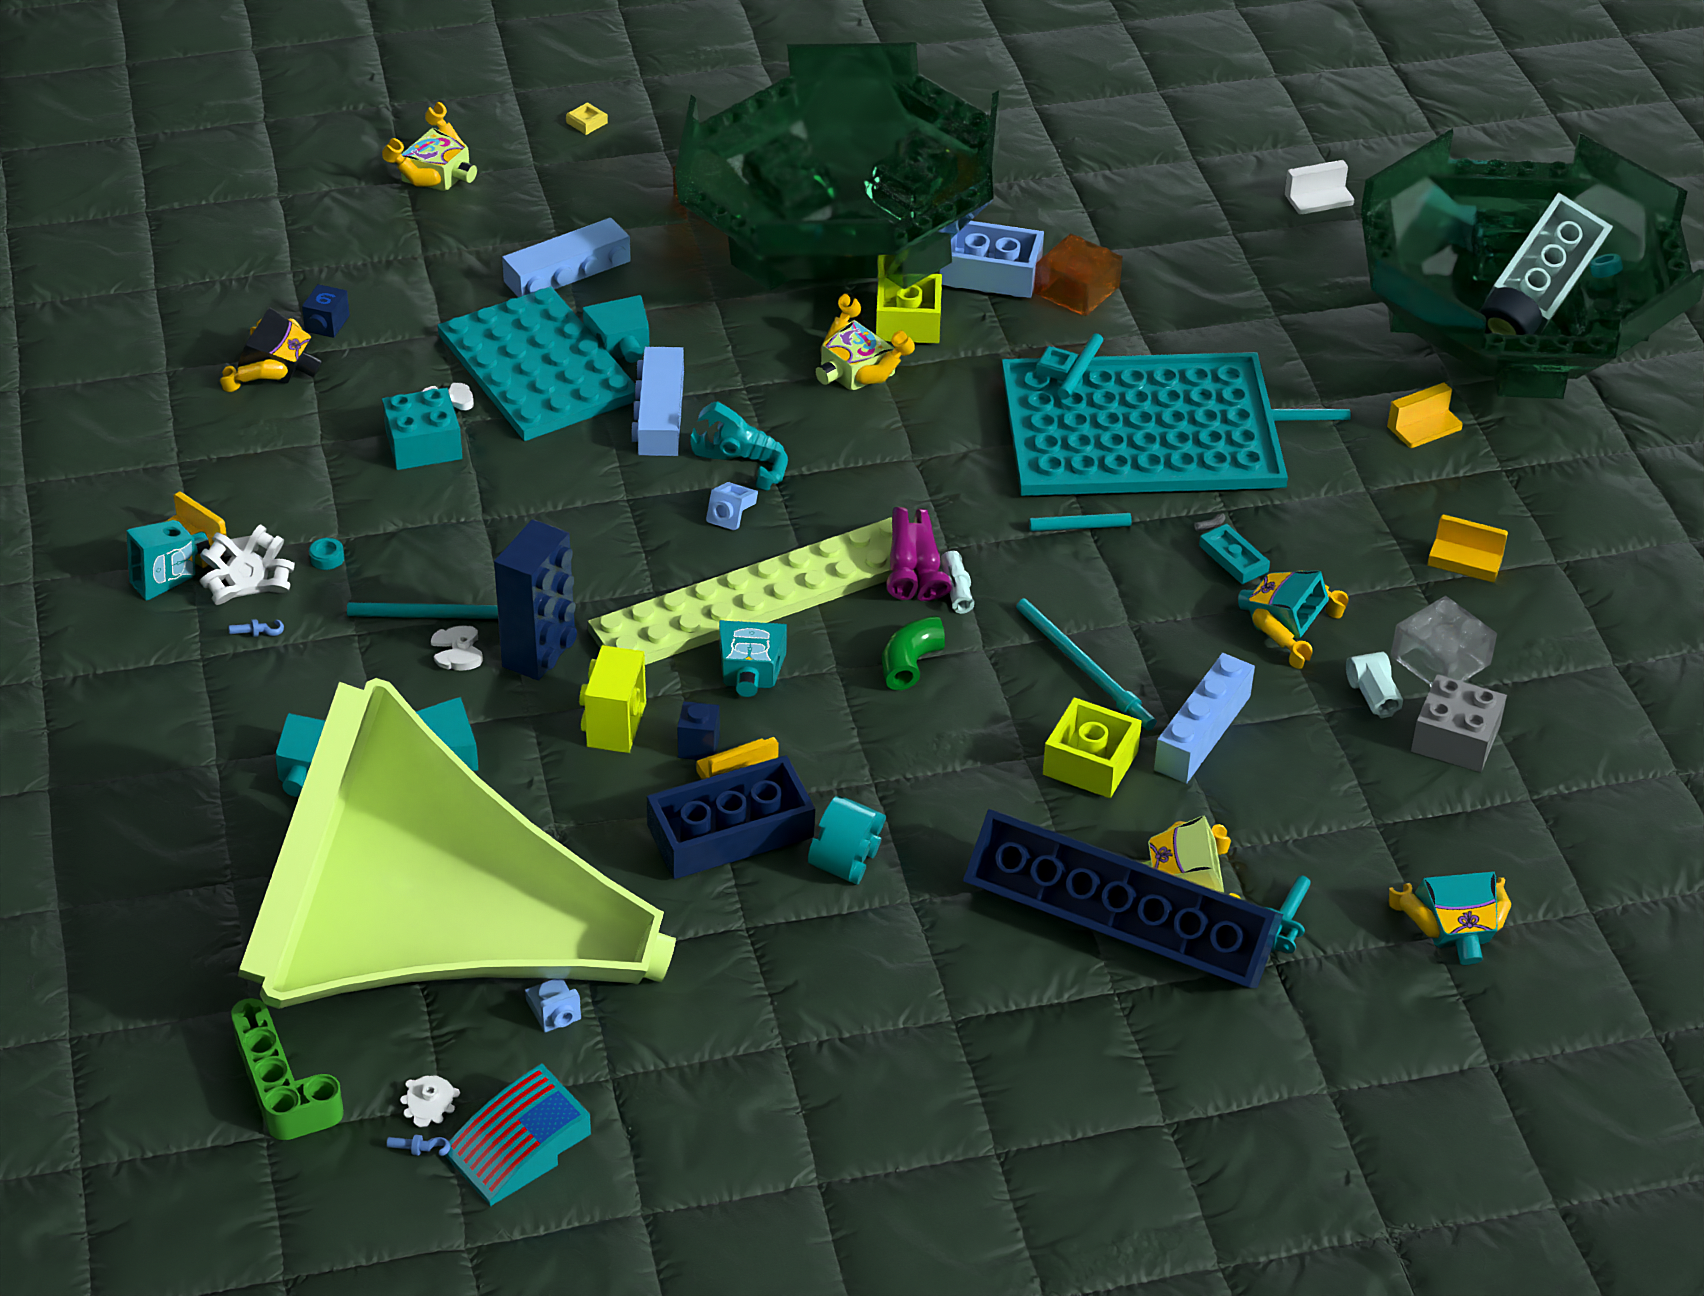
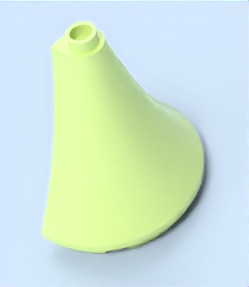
(429, 875)

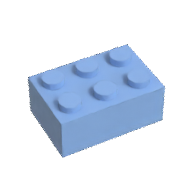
(994, 259)

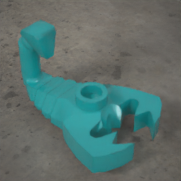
(739, 439)

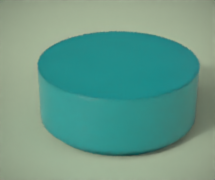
(1606, 265)
(326, 553)

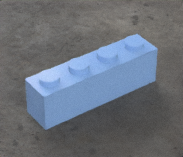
(567, 258)
(659, 402)
(1204, 718)

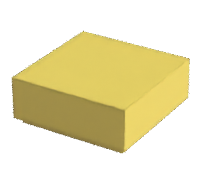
(586, 118)

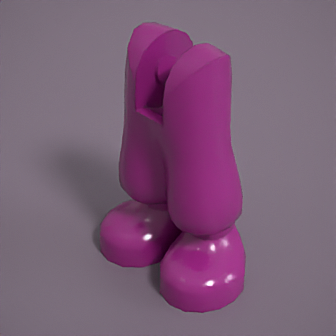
(916, 550)

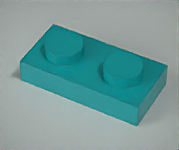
(1234, 553)

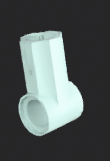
(1373, 677)

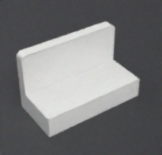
(1318, 187)

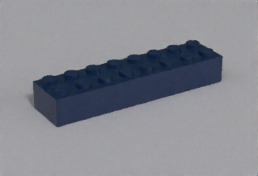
(1123, 898)

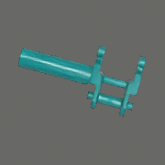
(1289, 908)

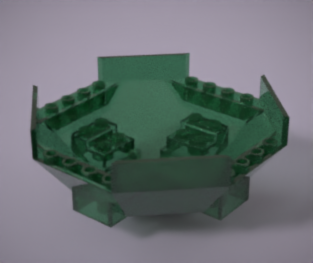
(841, 168)
(1451, 226)

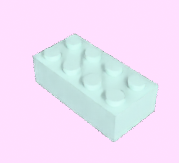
(1555, 255)

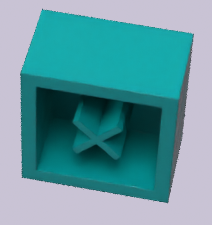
(422, 428)

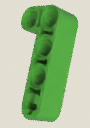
(286, 1105)

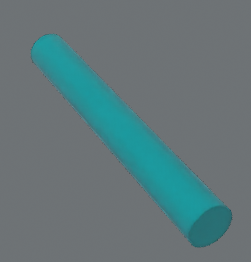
(1080, 366)
(1080, 522)

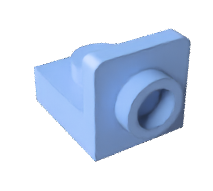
(728, 503)
(554, 1004)

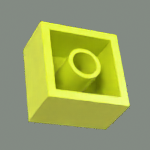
(910, 310)
(614, 698)
(1092, 747)

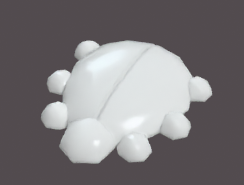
(428, 1099)

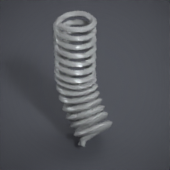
(1207, 524)

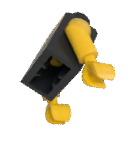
(272, 352)

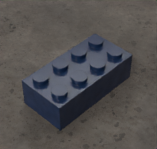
(535, 599)
(730, 816)

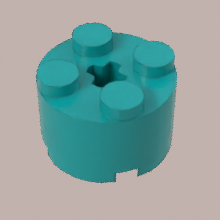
(846, 839)

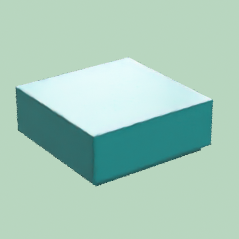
(1056, 363)

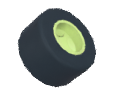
(1511, 312)

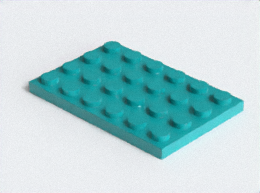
(538, 363)

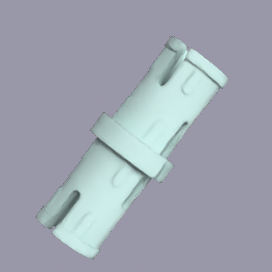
(960, 580)

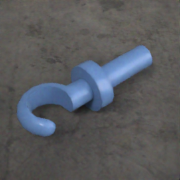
(255, 627)
(417, 1144)

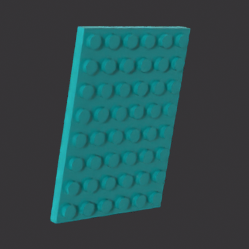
(1145, 426)

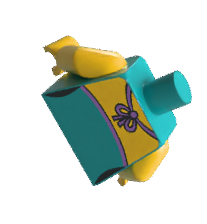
(1288, 605)
(1456, 910)

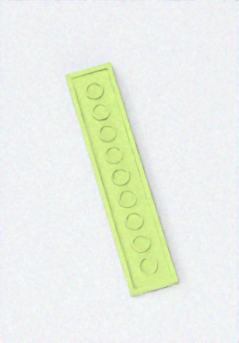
(750, 594)

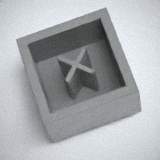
(1458, 723)

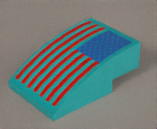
(518, 1135)

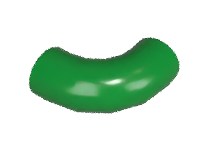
(906, 646)

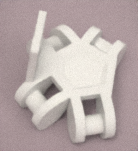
(245, 570)

